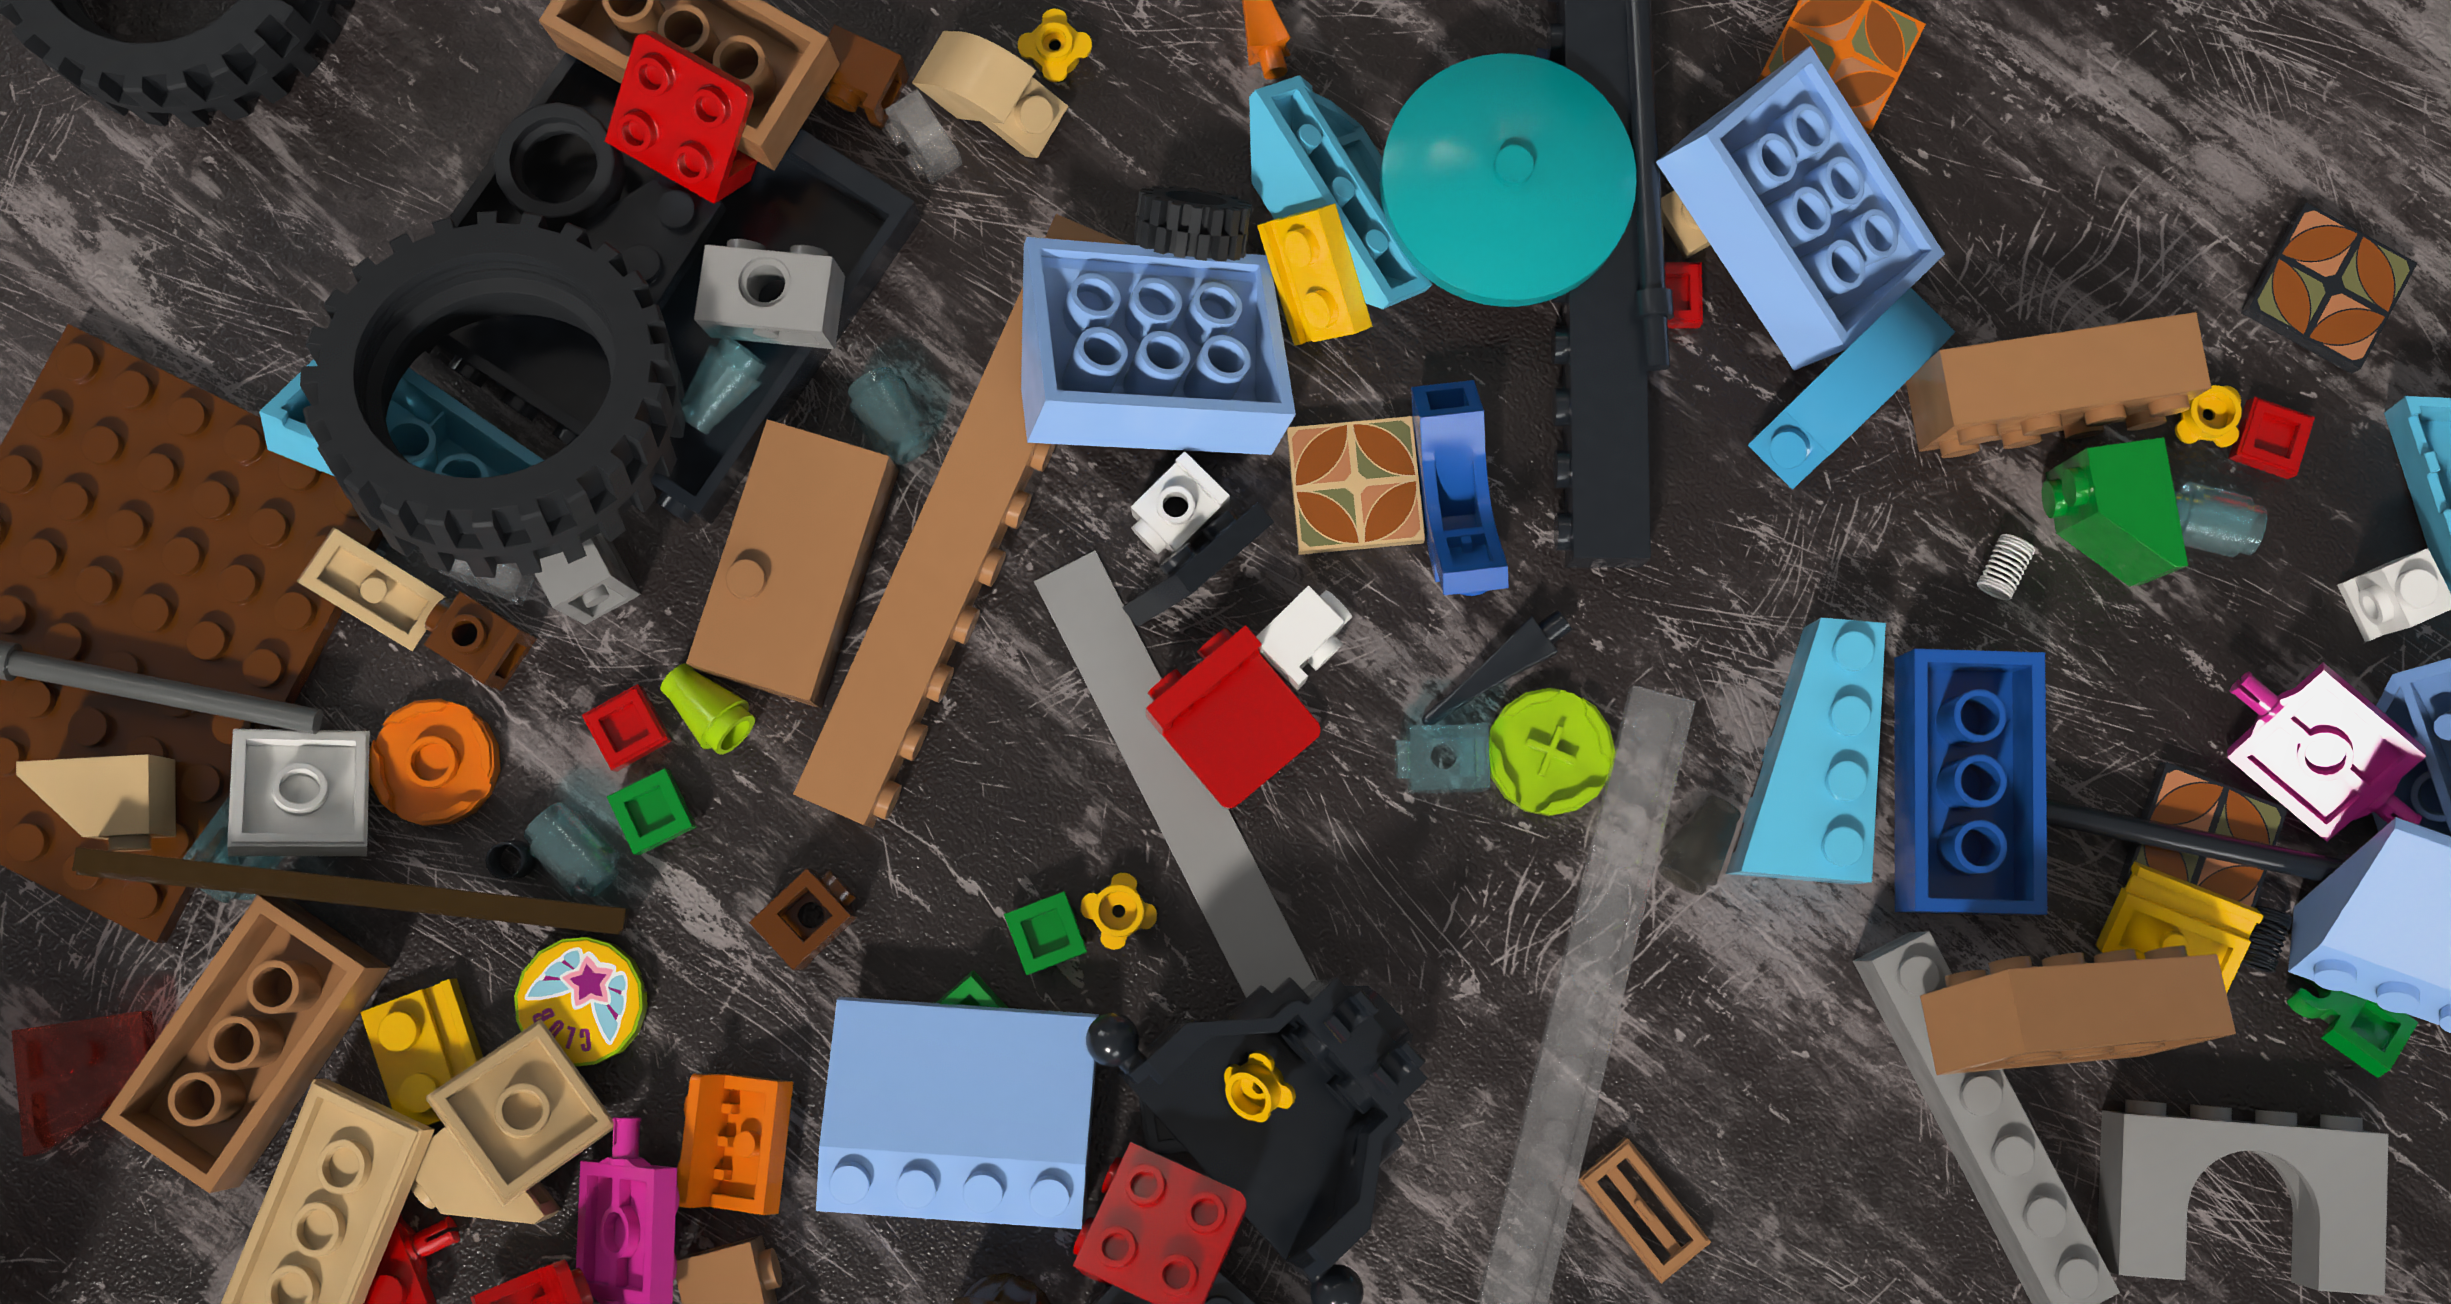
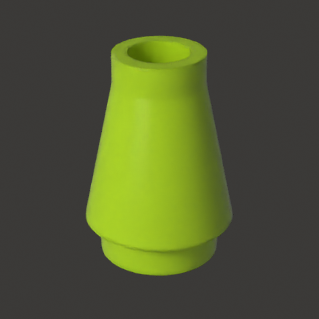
(710, 711)

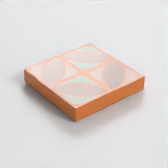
(1857, 43)

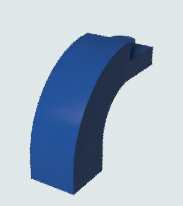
(1455, 489)

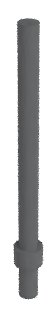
(157, 690)

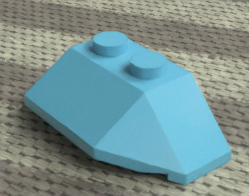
(1317, 156)

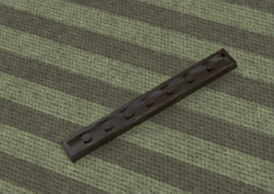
(348, 891)

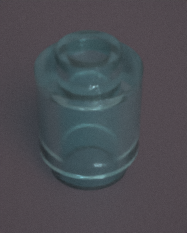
(890, 415)
(2220, 520)
(572, 850)

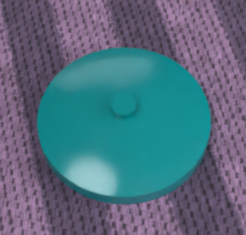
(1507, 180)

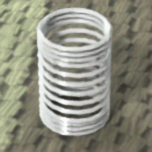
(2014, 548)

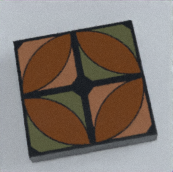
(2329, 288)
(2210, 806)

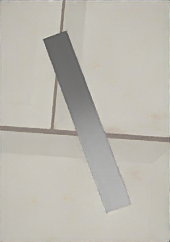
(1191, 820)

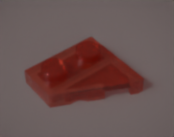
(74, 1073)

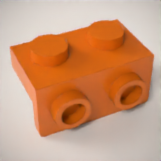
(734, 1143)

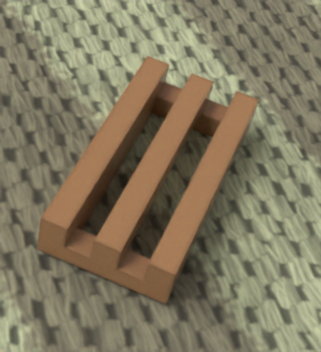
(1607, 1166)

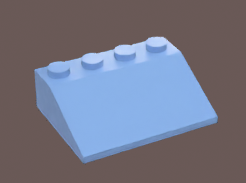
(1802, 210)
(1151, 350)
(2383, 924)
(957, 1113)

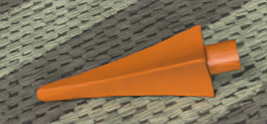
(1266, 37)

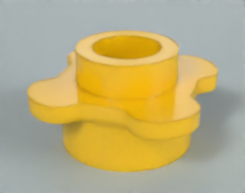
(1060, 62)
(2222, 429)
(1100, 909)
(1257, 1087)

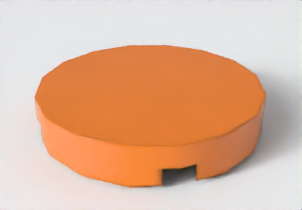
(434, 762)

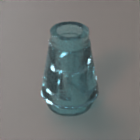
(721, 383)

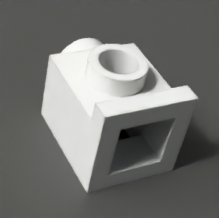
(1204, 500)
(2396, 595)
(1304, 635)

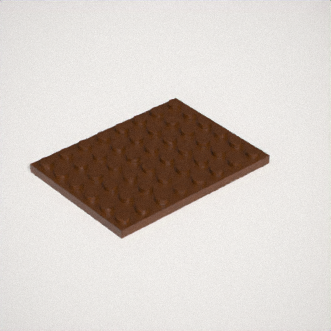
(158, 546)

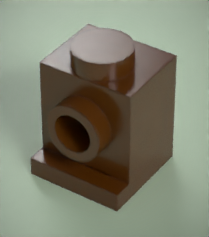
(866, 76)
(498, 644)
(782, 919)

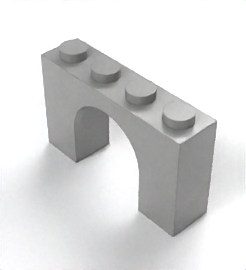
(2330, 1170)

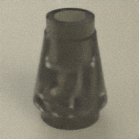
(1700, 846)

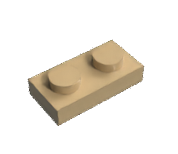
(370, 588)

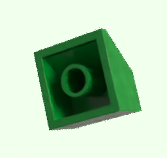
(2119, 509)

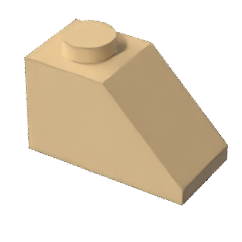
(109, 796)
(456, 1188)

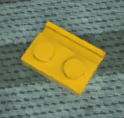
(1315, 275)
(2169, 912)
(421, 1045)

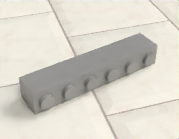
(1989, 1137)

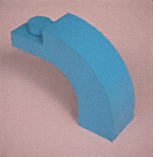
(1852, 388)

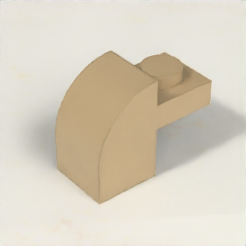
(991, 86)

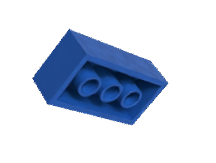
(1970, 782)

